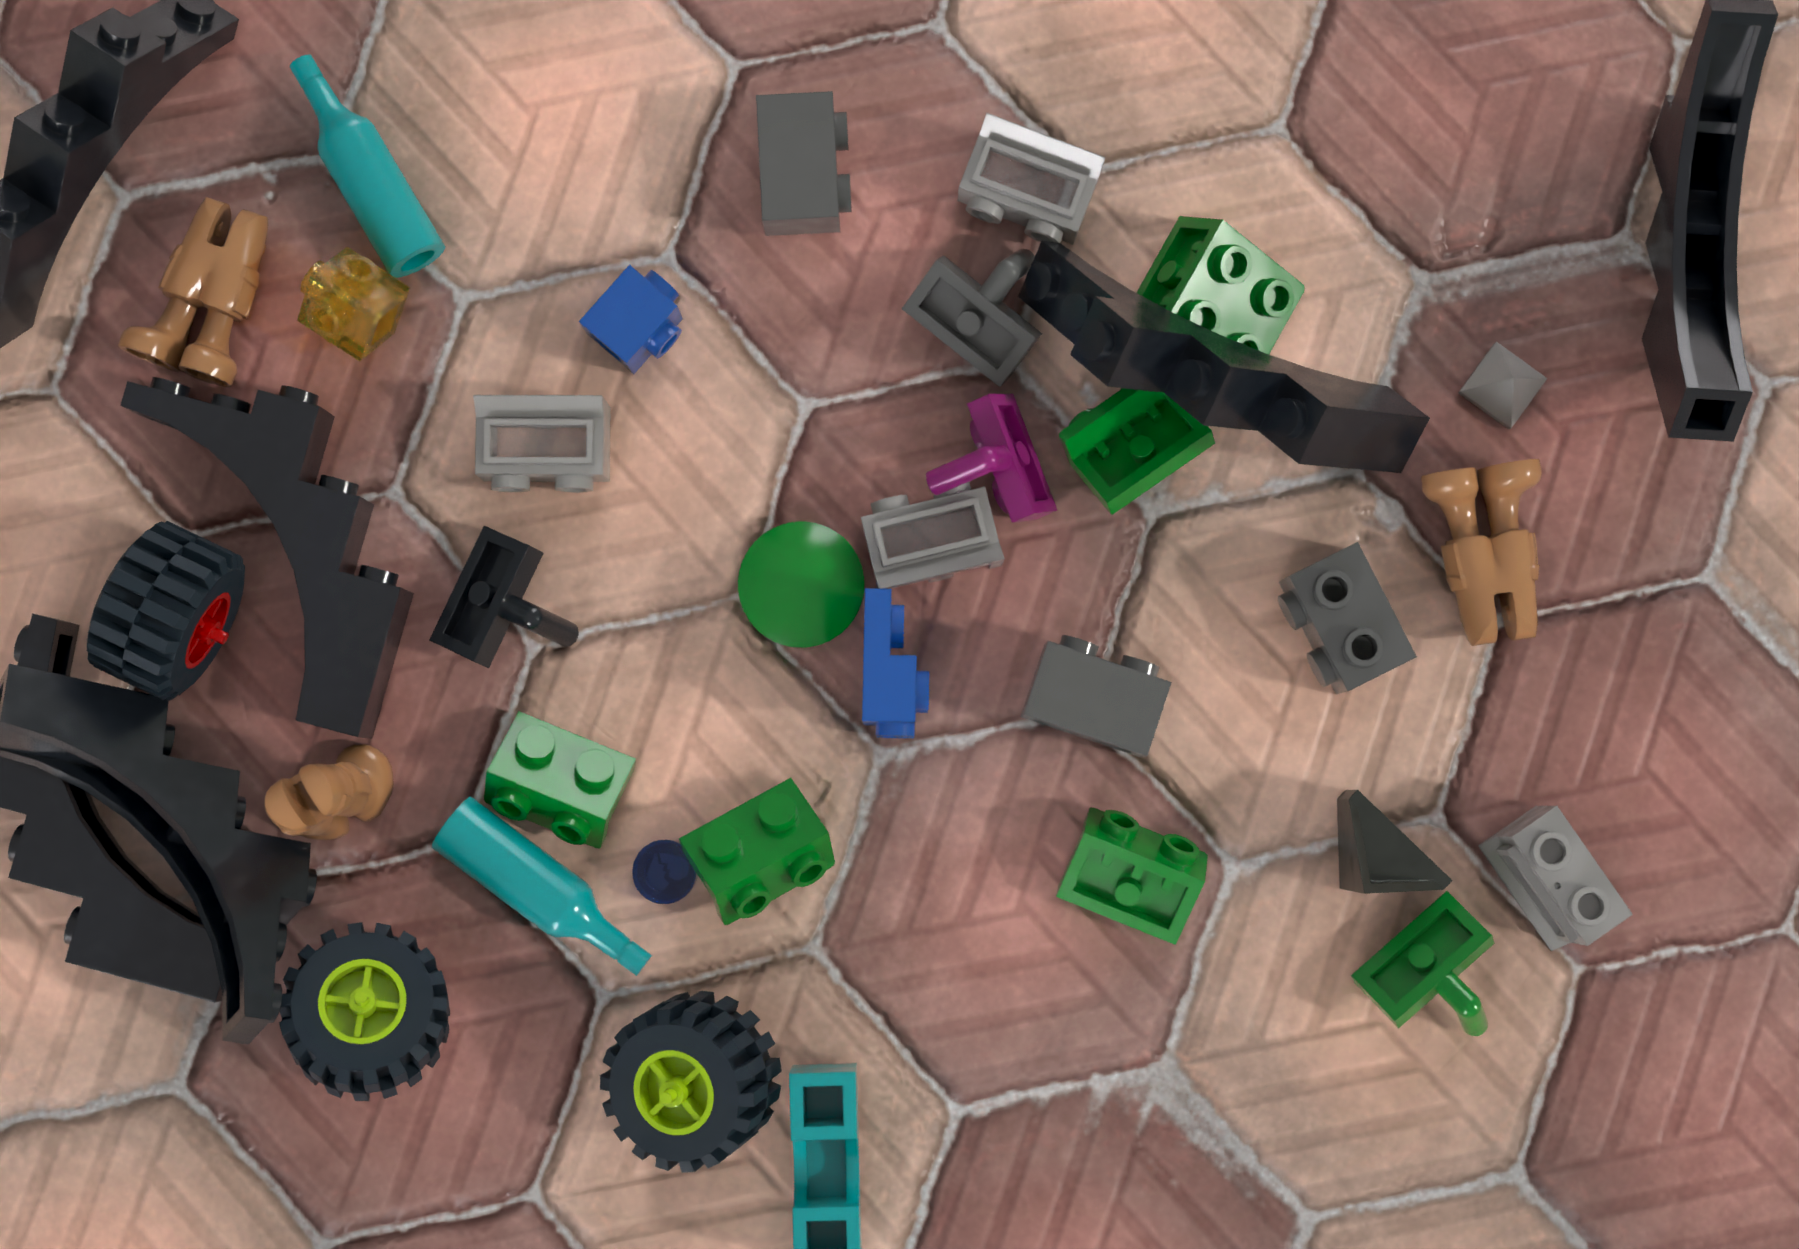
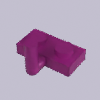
(1005, 451)

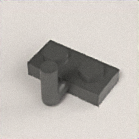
(974, 317)

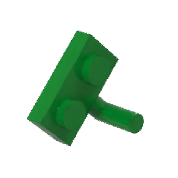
(1426, 963)

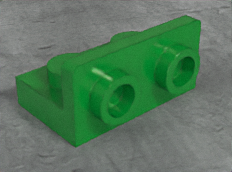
(1134, 874)

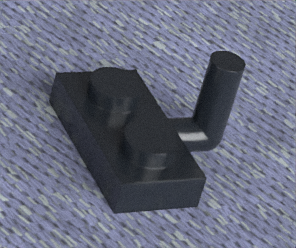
(491, 598)

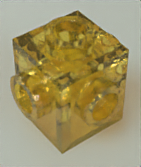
(352, 303)

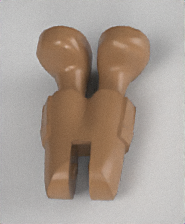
(203, 276)
(1492, 565)
(325, 795)

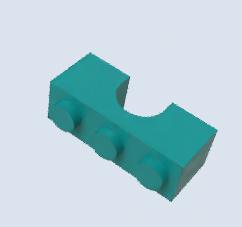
(825, 1156)

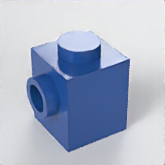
(635, 318)

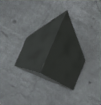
(1378, 854)

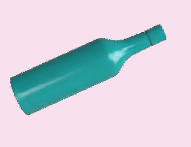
(369, 179)
(531, 881)

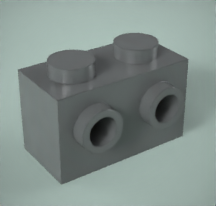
(800, 163)
(1344, 620)
(1097, 697)

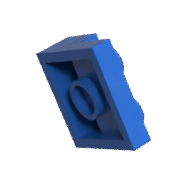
(890, 682)

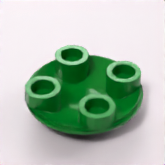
(801, 584)

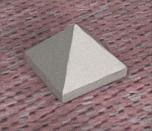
(1502, 385)

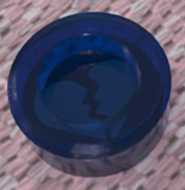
(663, 872)

